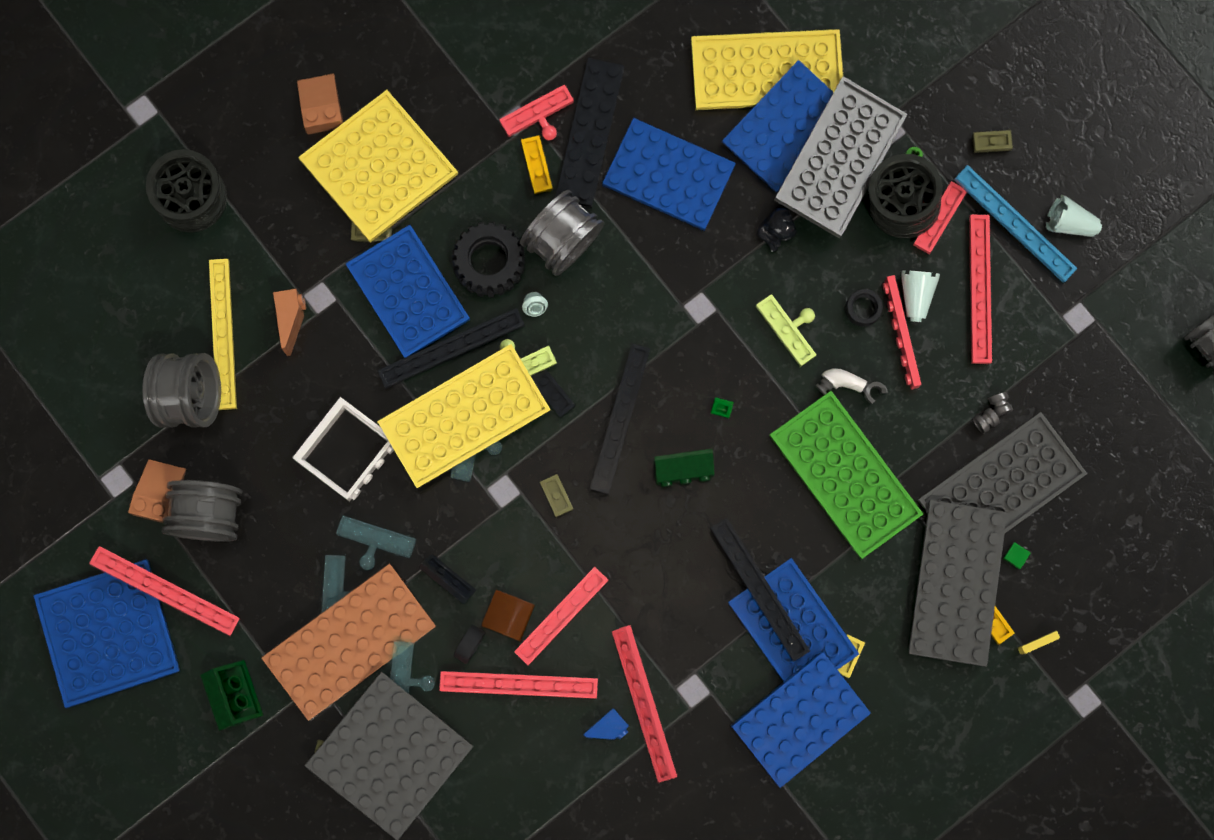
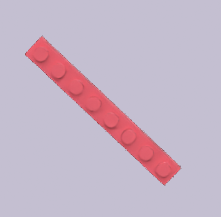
(980, 289)
(164, 591)
(518, 684)
(644, 704)

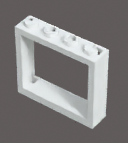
(320, 432)

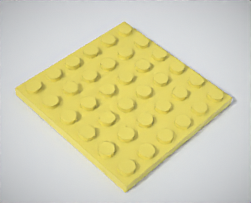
(378, 166)

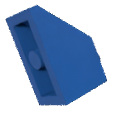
(608, 727)

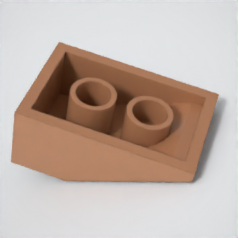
(320, 104)
(290, 314)
(150, 494)

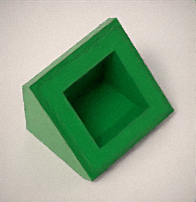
(722, 407)

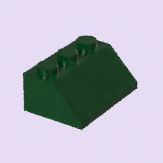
(684, 467)
(231, 695)

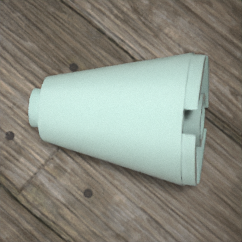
(1072, 219)
(918, 293)

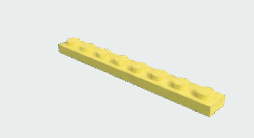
(223, 330)

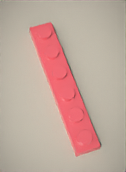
(903, 340)
(561, 616)

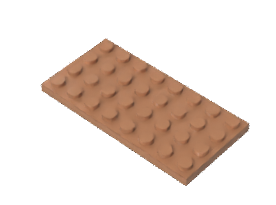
(347, 641)

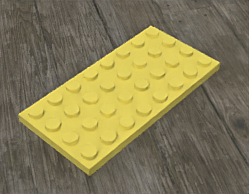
(745, 67)
(463, 416)

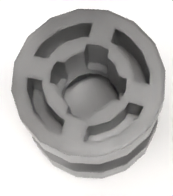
(1001, 406)
(986, 421)

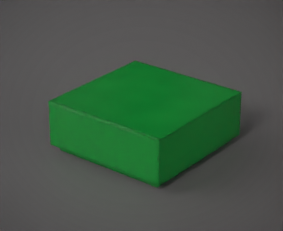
(1016, 555)

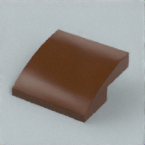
(508, 615)

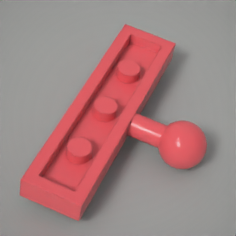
(538, 111)
(949, 203)

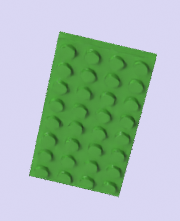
(846, 475)

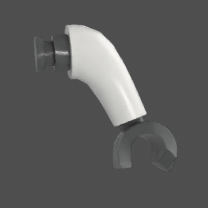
(840, 378)

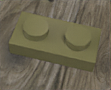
(992, 141)
(556, 495)

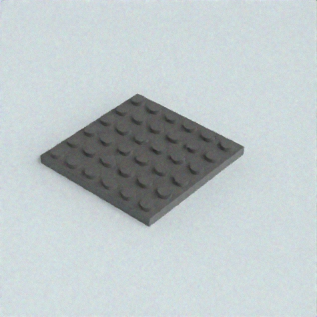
(389, 755)

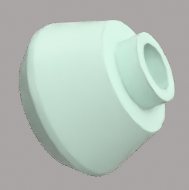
(534, 304)

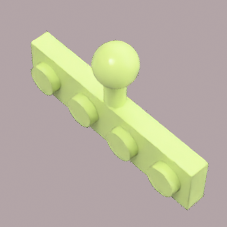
(787, 329)
(536, 361)

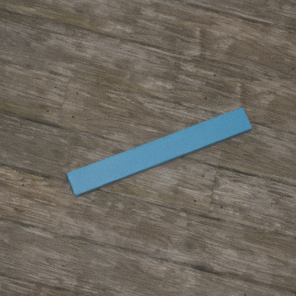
(1015, 223)

